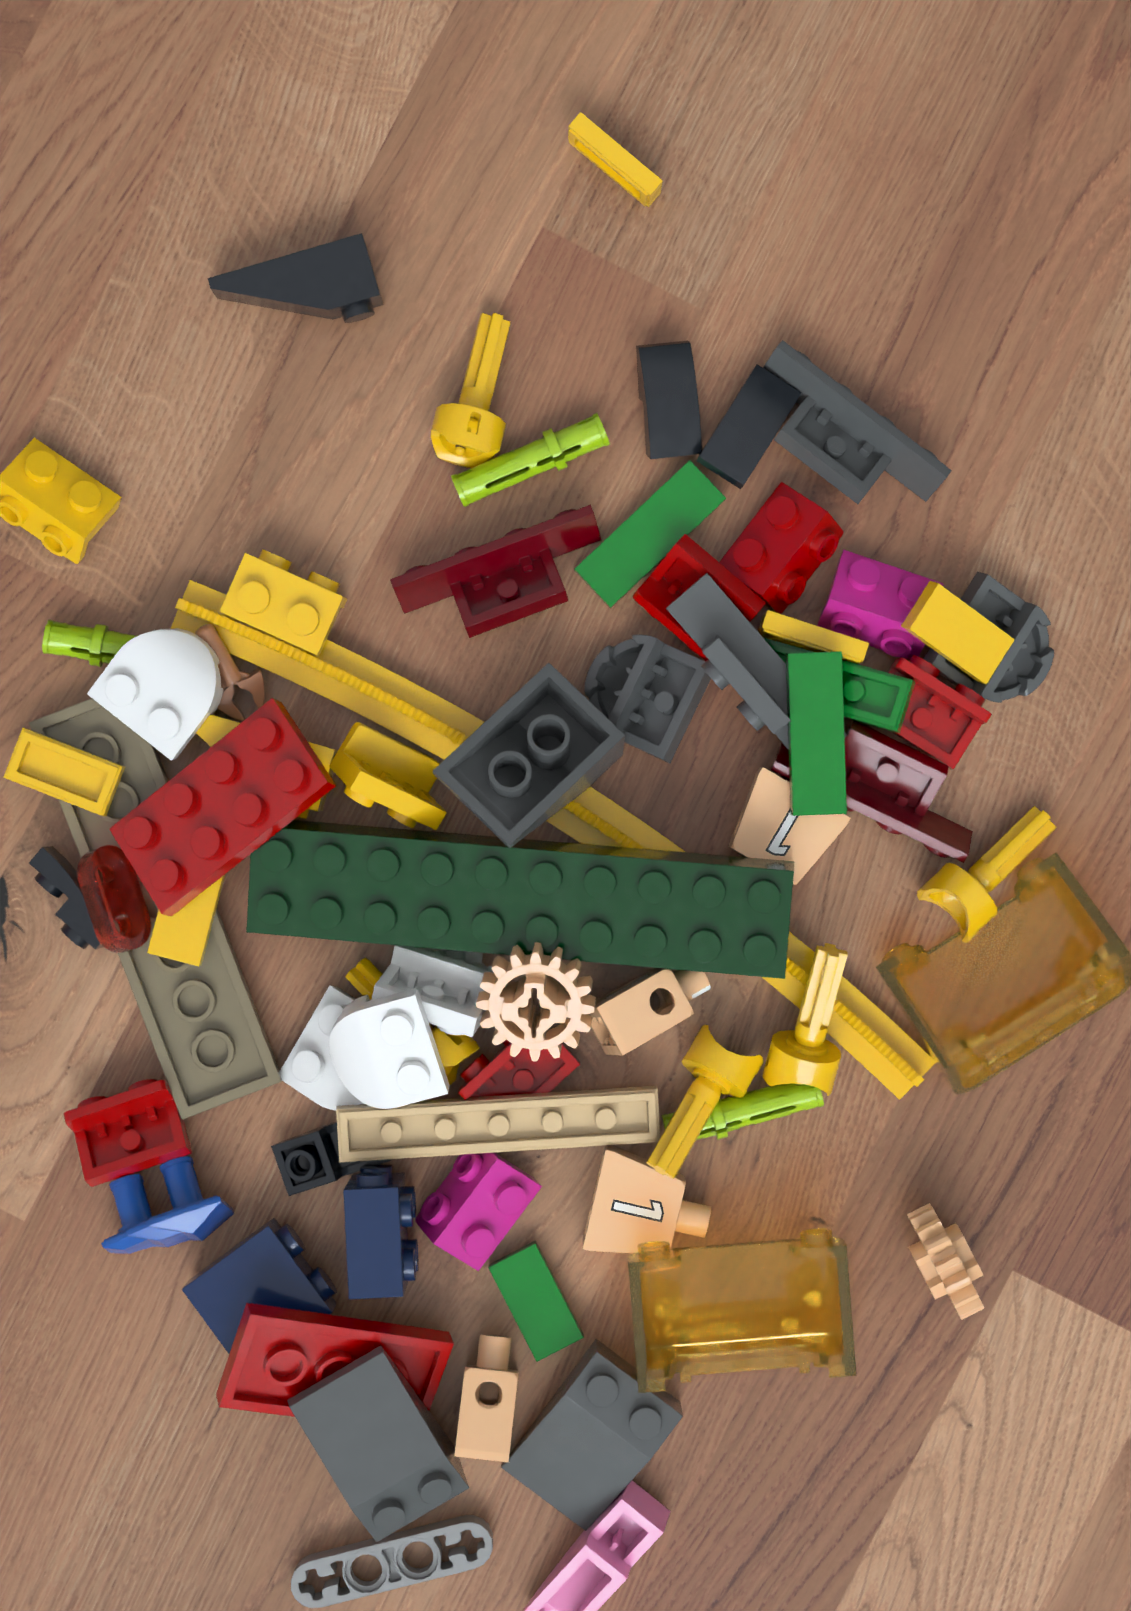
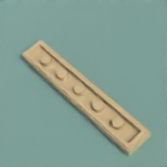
(499, 1124)

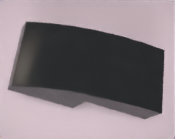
(669, 399)
(748, 426)
(60, 877)
(314, 1160)

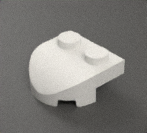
(162, 687)
(445, 981)
(387, 1051)
(310, 1064)

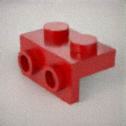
(783, 547)
(677, 573)
(938, 717)
(517, 1074)
(128, 1131)

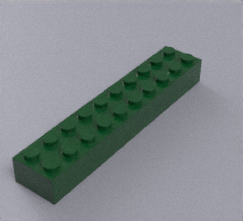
(488, 898)

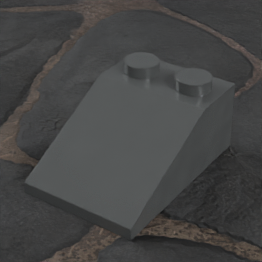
(532, 756)
(593, 1436)
(379, 1443)

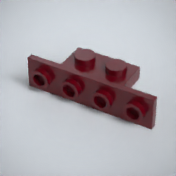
(502, 577)
(895, 789)

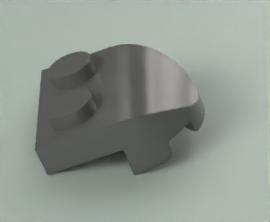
(1029, 655)
(647, 692)

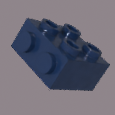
(376, 1232)
(261, 1271)

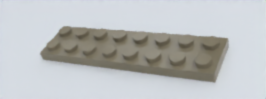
(194, 1014)

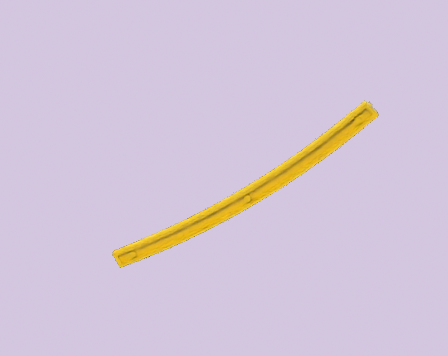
(588, 818)

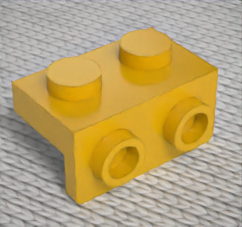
(54, 500)
(283, 603)
(389, 774)

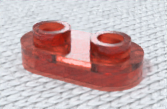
(114, 899)

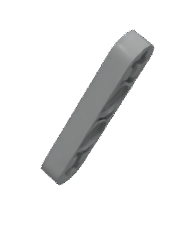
(395, 1570)

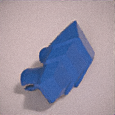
(188, 1220)

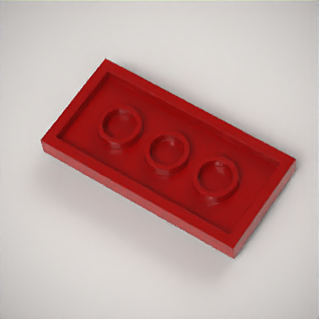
(222, 807)
(292, 1349)

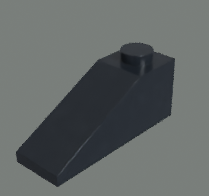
(316, 282)

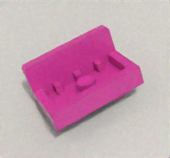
(872, 602)
(476, 1206)

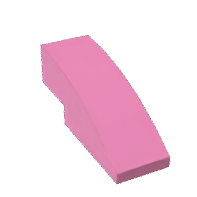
(603, 1554)

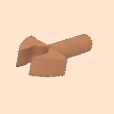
(232, 675)

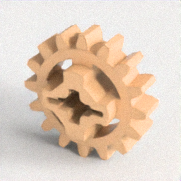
(513, 1009)
(945, 1261)

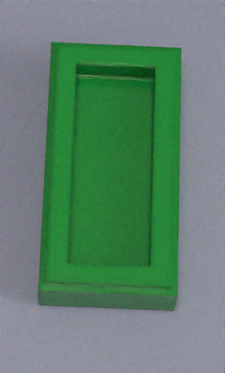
(536, 1301)

